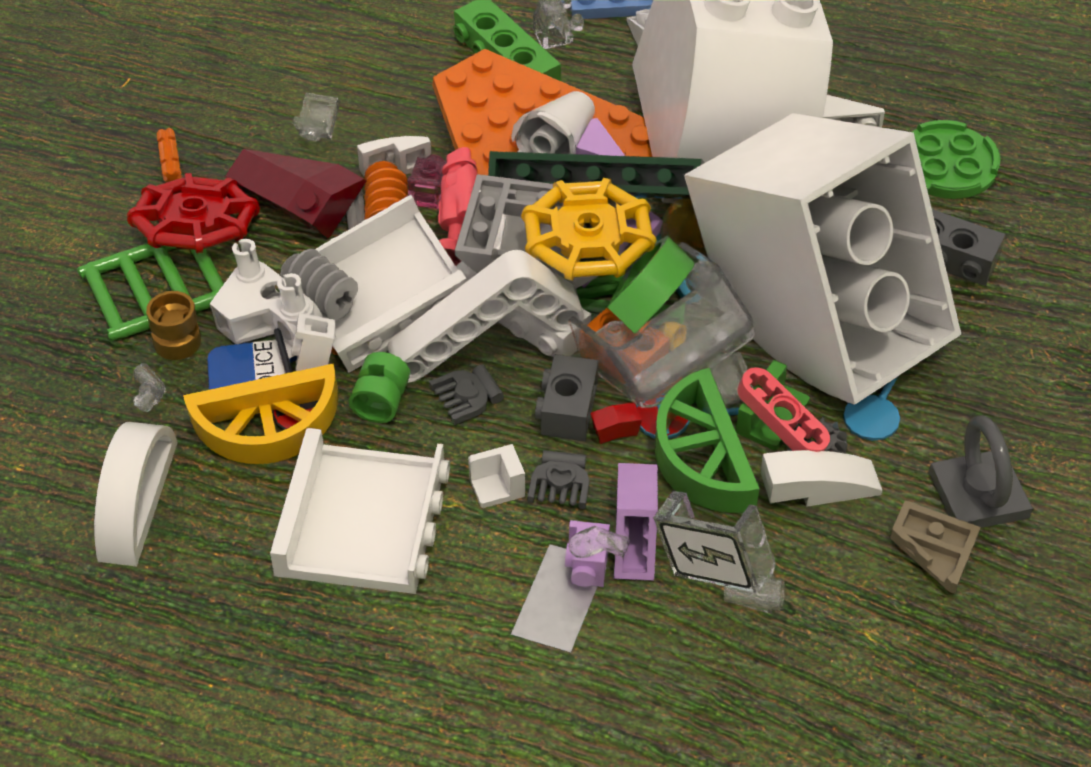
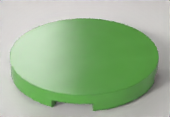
(955, 159)

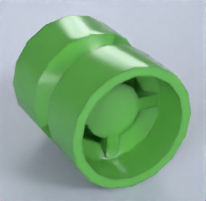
(379, 387)

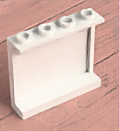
(398, 277)
(359, 516)

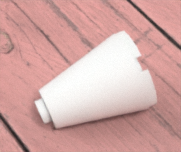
(555, 125)

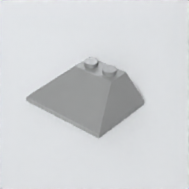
(495, 222)

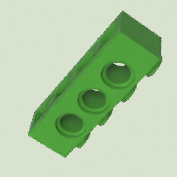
(488, 27)

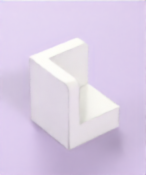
(496, 476)

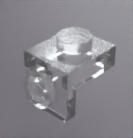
(317, 117)

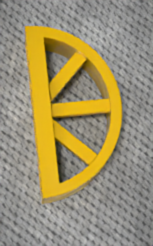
(262, 396)

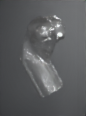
(151, 388)
(595, 540)

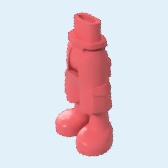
(456, 191)

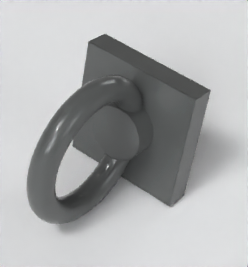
(981, 485)

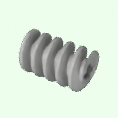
(322, 282)

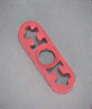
(782, 397)

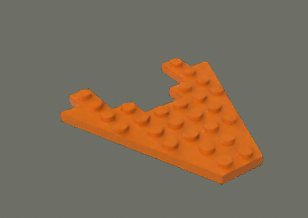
(490, 94)

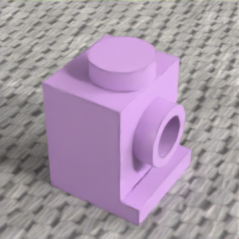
(588, 570)

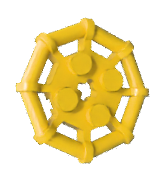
(588, 204)

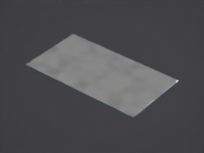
(554, 604)

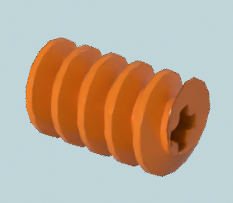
(383, 187)

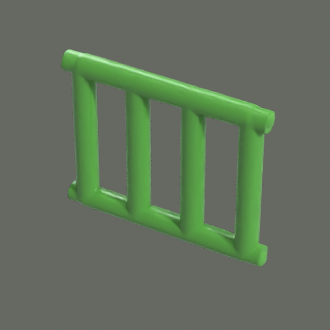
(126, 260)

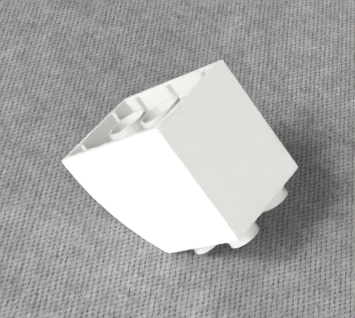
(728, 71)
(830, 249)

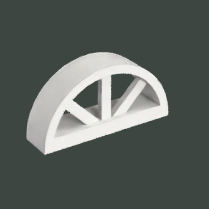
(131, 490)

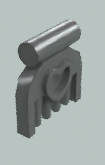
(470, 392)
(561, 473)

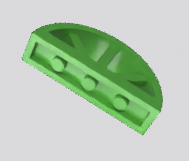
(650, 283)
(712, 414)

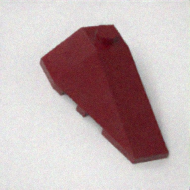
(300, 187)

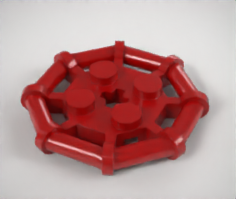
(194, 211)

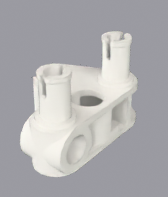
(250, 304)

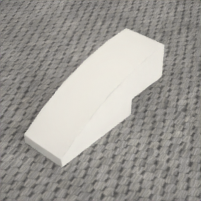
(818, 477)

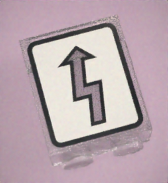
(712, 551)

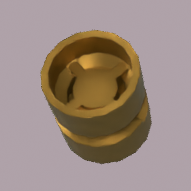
(173, 325)

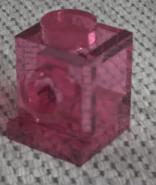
(426, 174)

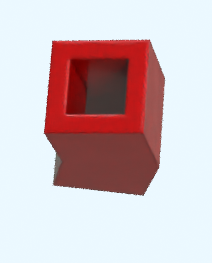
(616, 422)

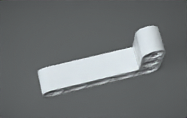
(480, 303)

